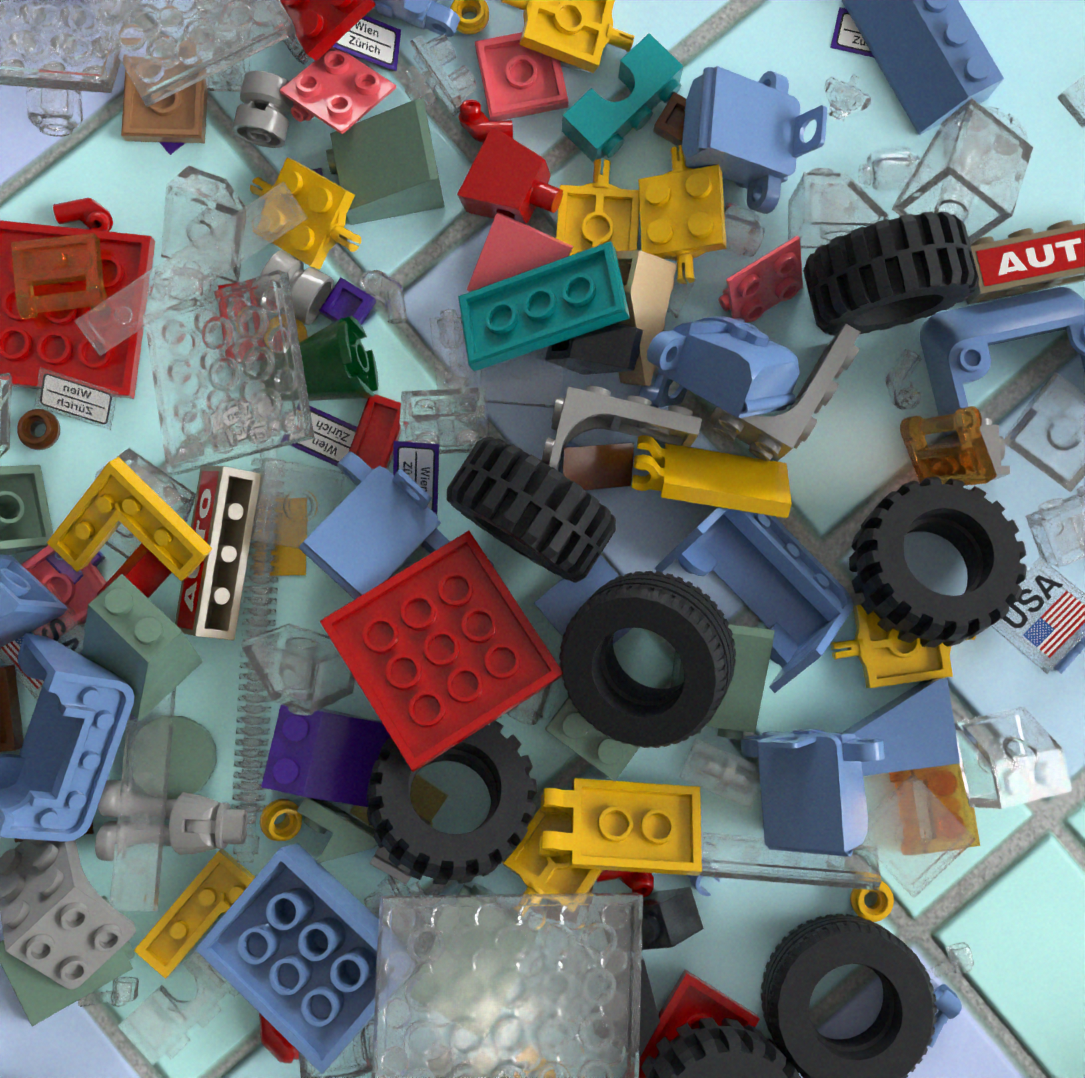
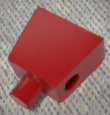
(508, 181)

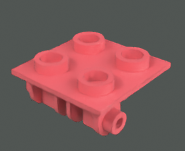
(336, 90)
(764, 282)

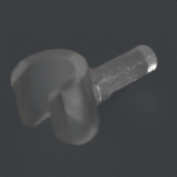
(959, 961)
(123, 991)

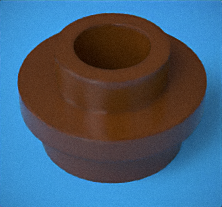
(28, 424)

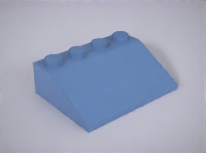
(300, 954)

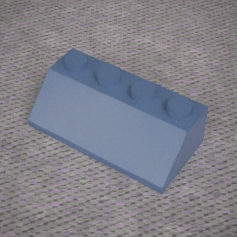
(927, 55)

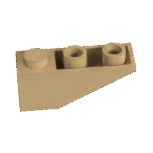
(647, 292)

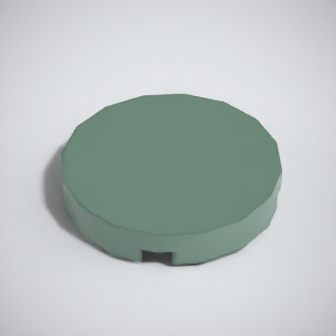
(191, 757)

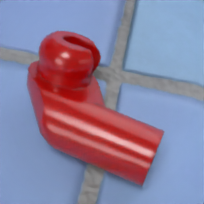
(478, 124)
(85, 210)
(637, 881)
(276, 1042)

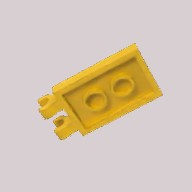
(713, 478)
(626, 826)

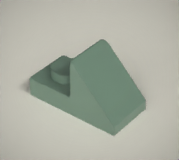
(348, 832)

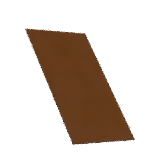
(599, 465)

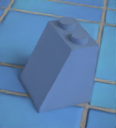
(23, 601)

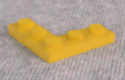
(125, 498)
(194, 913)

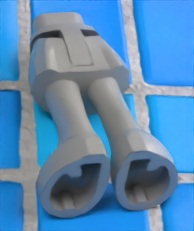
(193, 828)

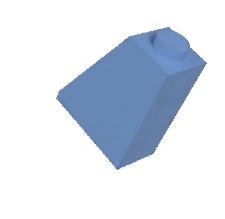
(914, 728)

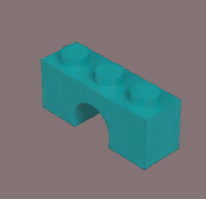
(600, 125)

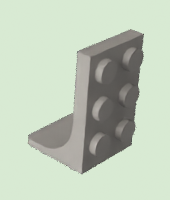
(596, 409)
(778, 434)
(55, 914)

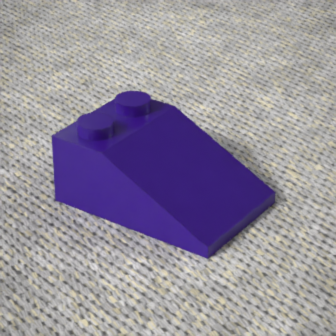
(324, 755)

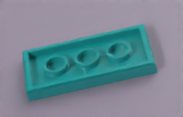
(543, 306)

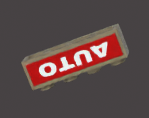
(1029, 261)
(225, 521)

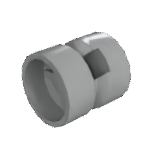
(264, 110)
(307, 286)

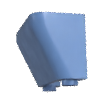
(68, 747)

